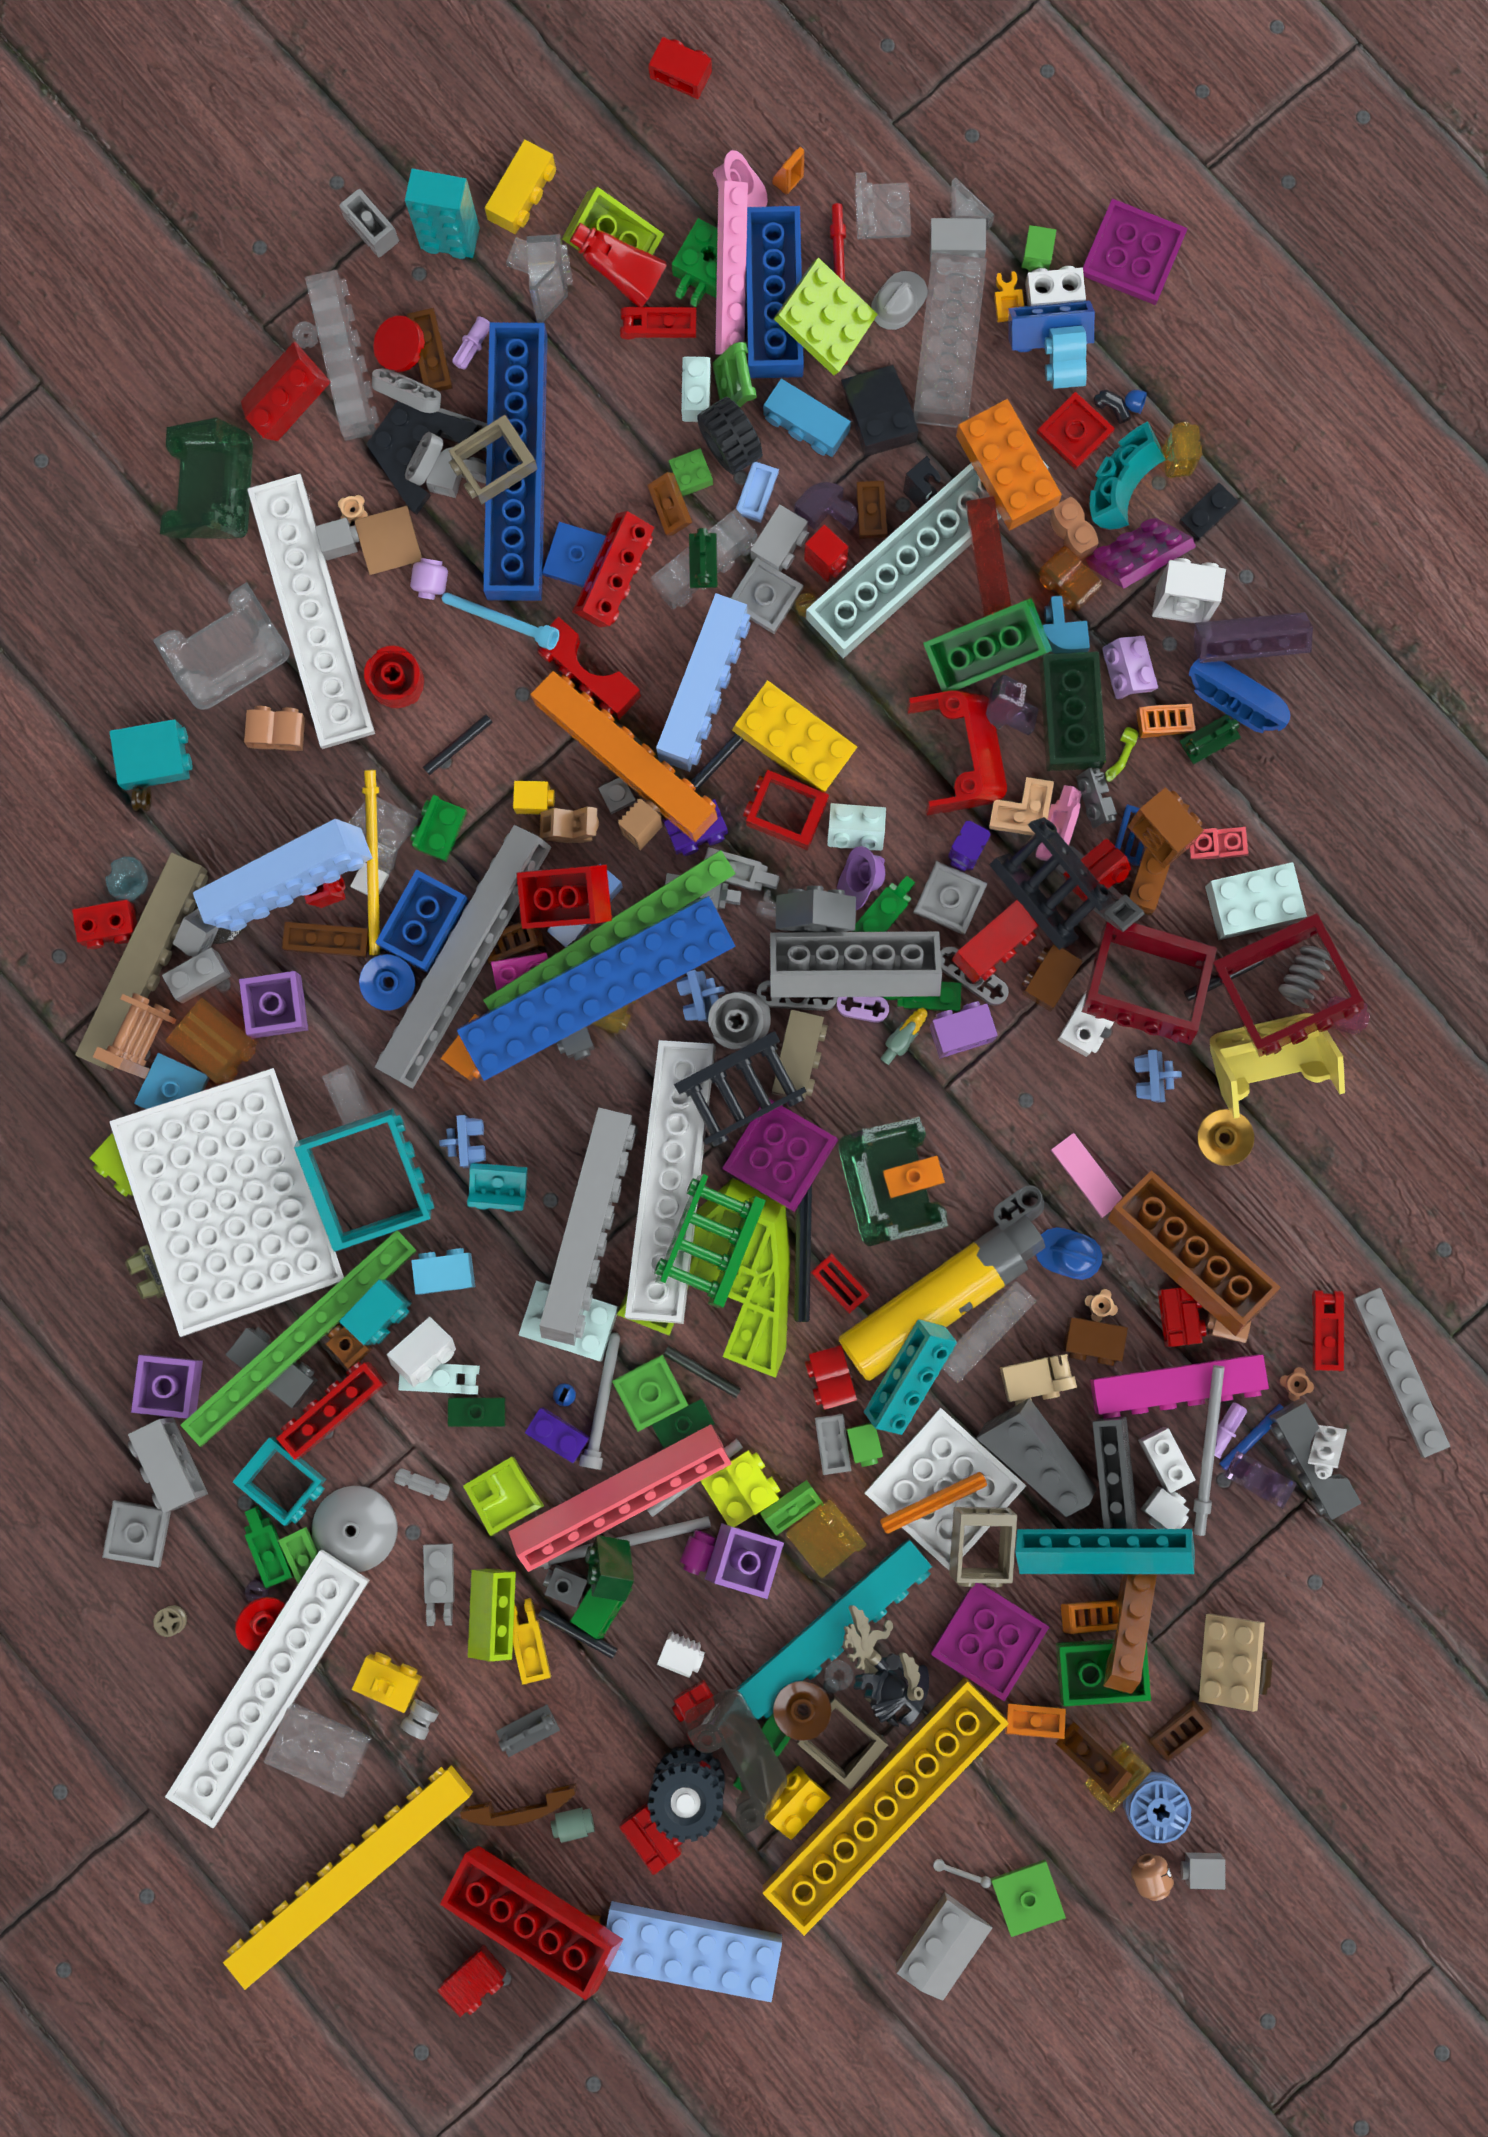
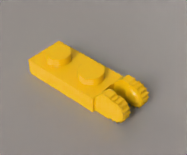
(530, 1647)

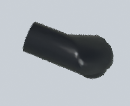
(1114, 401)

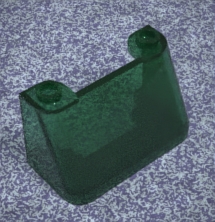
(211, 480)
(864, 1159)

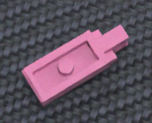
(1063, 816)

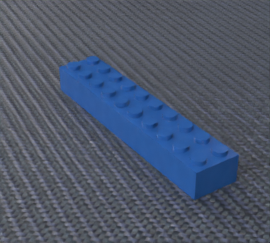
(517, 514)
(595, 987)

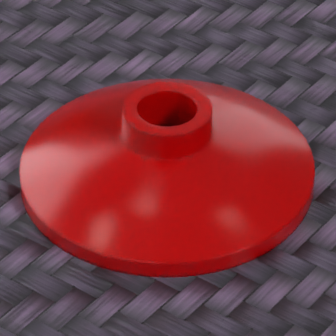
(247, 1630)

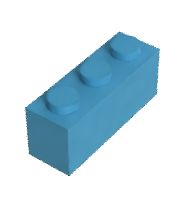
(806, 418)

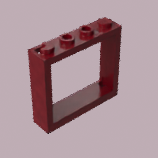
(1274, 944)
(1161, 945)

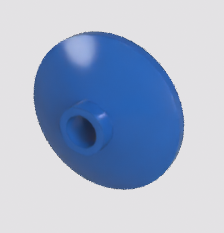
(373, 982)

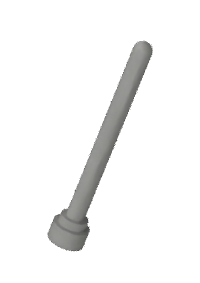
(592, 1456)

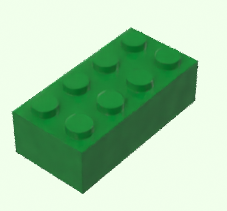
(987, 646)

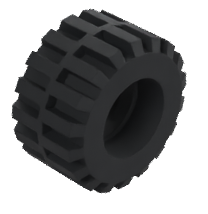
(729, 435)

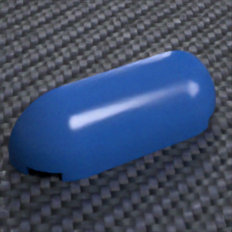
(1239, 696)

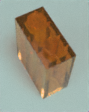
(212, 1042)

